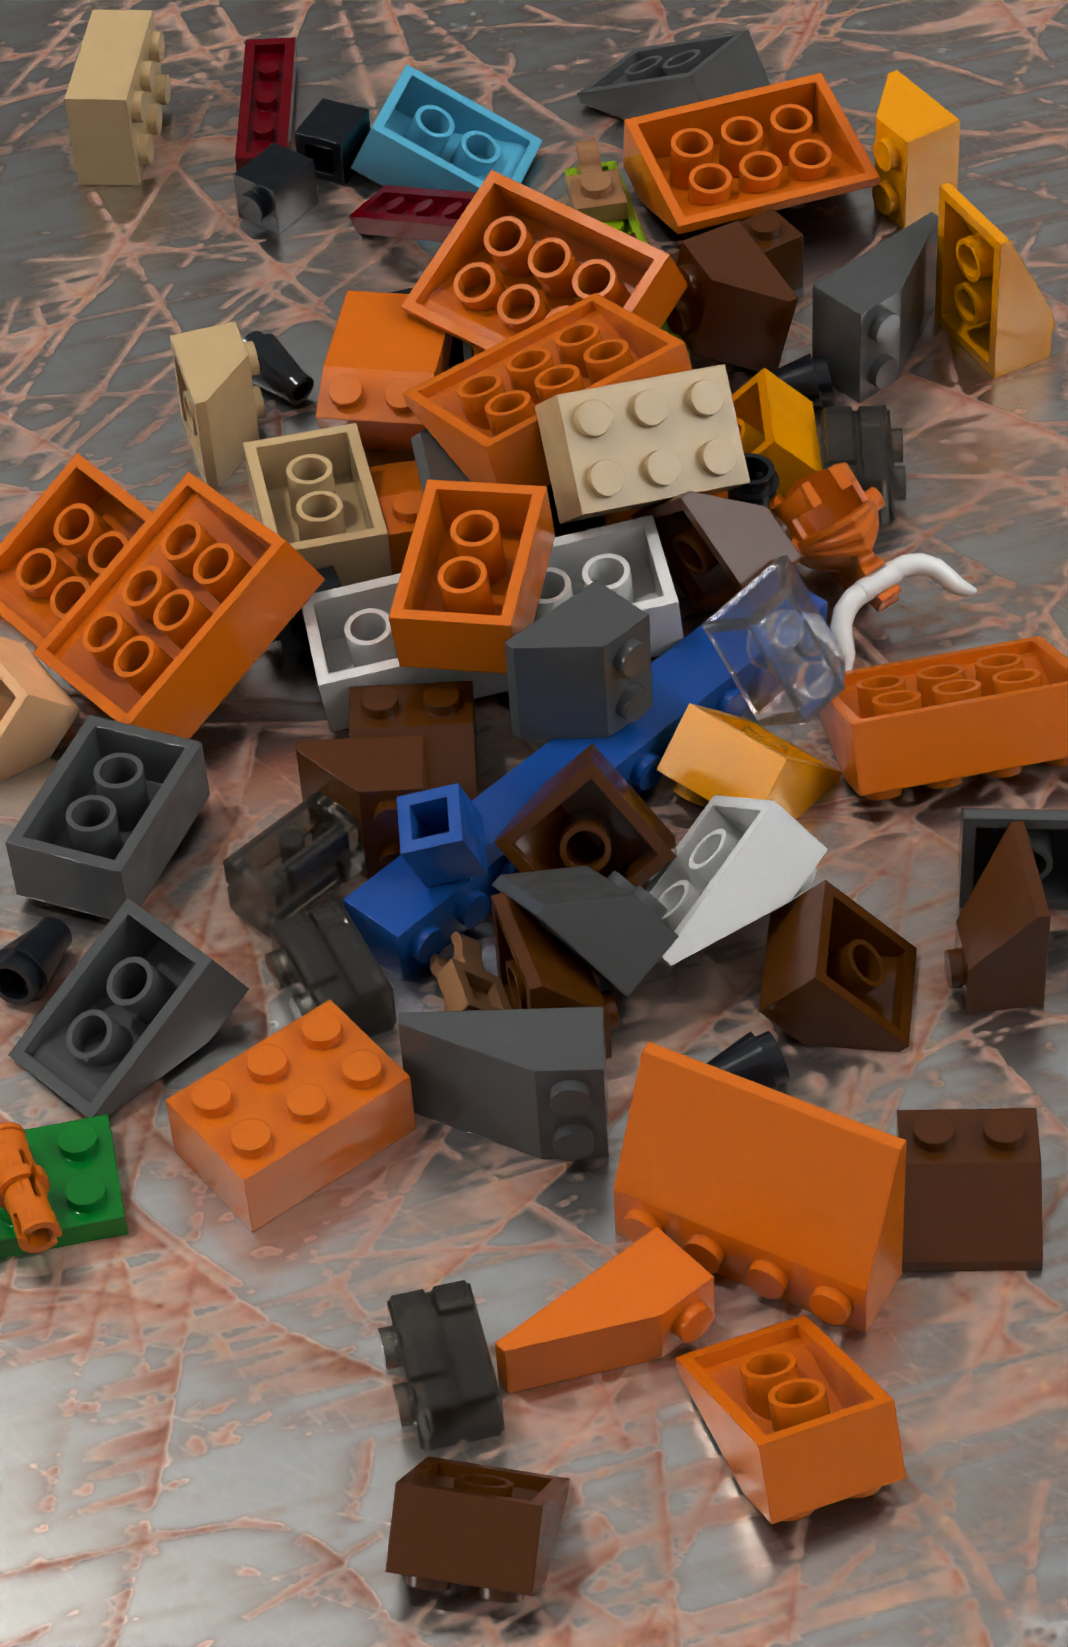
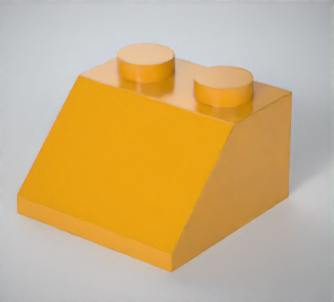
(912, 151)
(779, 426)
(741, 759)

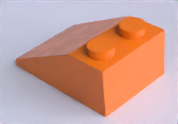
(370, 365)
(795, 1418)

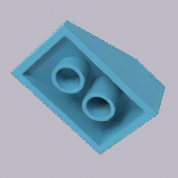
(441, 139)

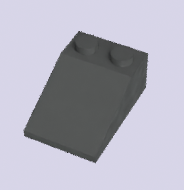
(677, 75)
(876, 310)
(127, 1014)
(513, 1076)

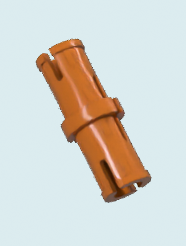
(25, 1192)

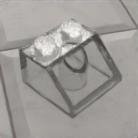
(778, 647)

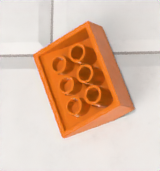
(745, 154)
(530, 257)
(487, 404)
(64, 546)
(180, 612)
(950, 717)
(763, 1187)

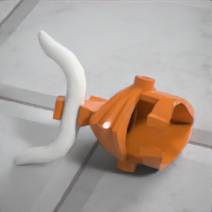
(835, 533)

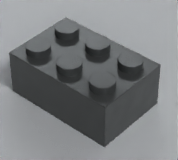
(108, 817)

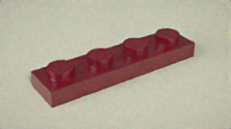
(266, 97)
(411, 213)

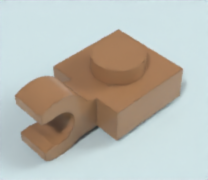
(594, 190)
(464, 978)

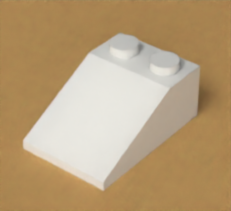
(732, 870)

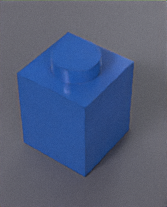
(441, 835)

